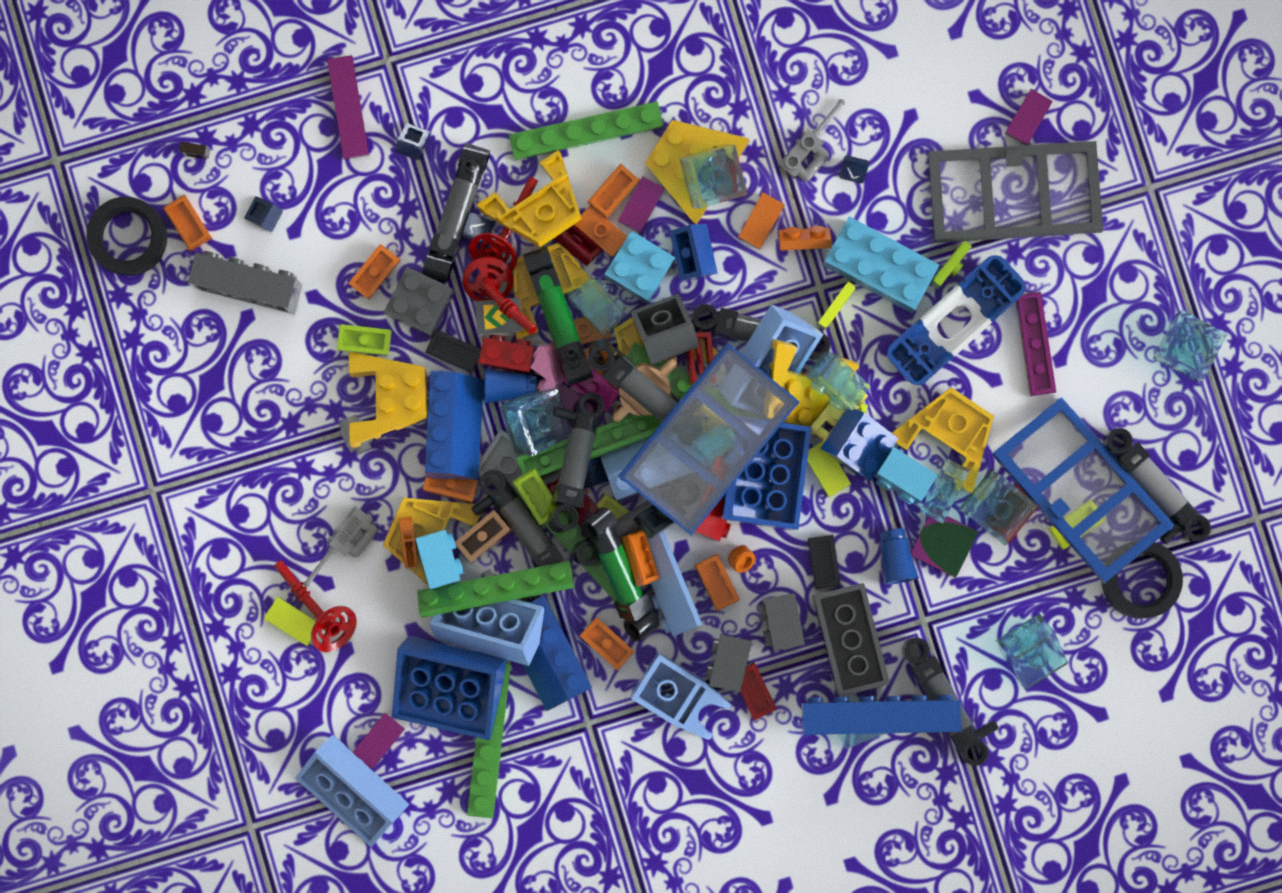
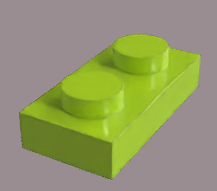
(364, 340)

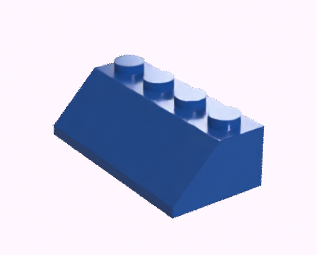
(454, 426)
(554, 666)

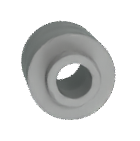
(344, 425)

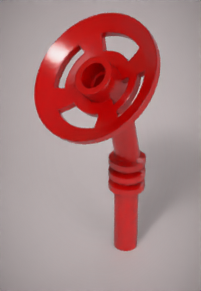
(501, 244)
(491, 285)
(323, 621)

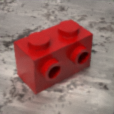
(506, 355)

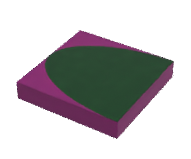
(944, 544)

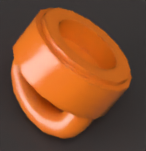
(741, 559)

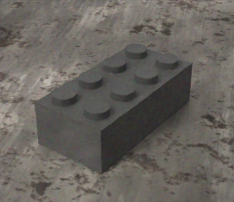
(245, 283)
(850, 640)

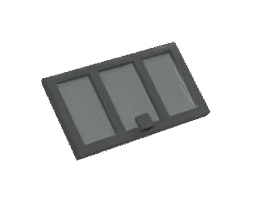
(1015, 192)

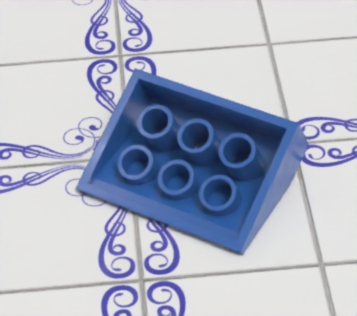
(773, 483)
(447, 687)

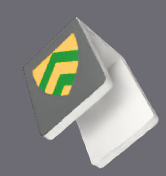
(493, 322)

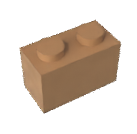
(482, 536)

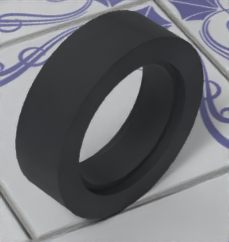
(113, 208)
(1171, 593)

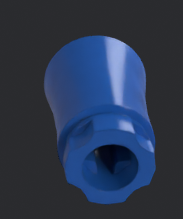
(507, 385)
(897, 557)

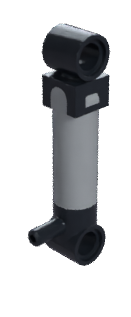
(1158, 487)

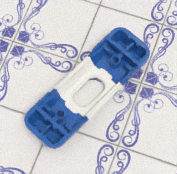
(984, 292)

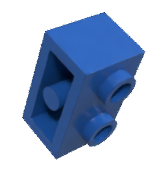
(693, 252)

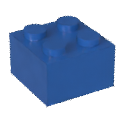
(859, 443)

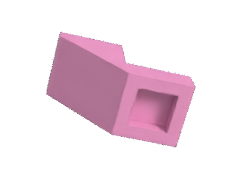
(548, 366)

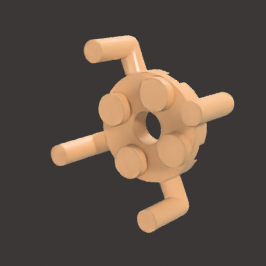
(657, 375)

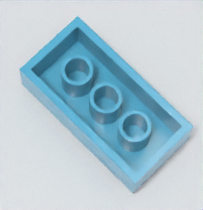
(881, 265)

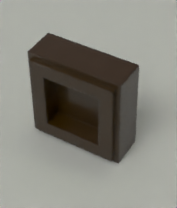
(194, 150)

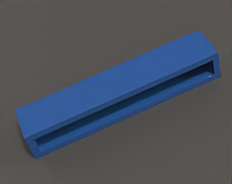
(881, 716)

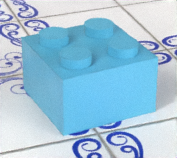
(639, 267)
(905, 477)
(438, 558)

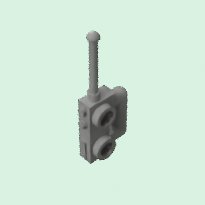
(808, 143)
(342, 536)

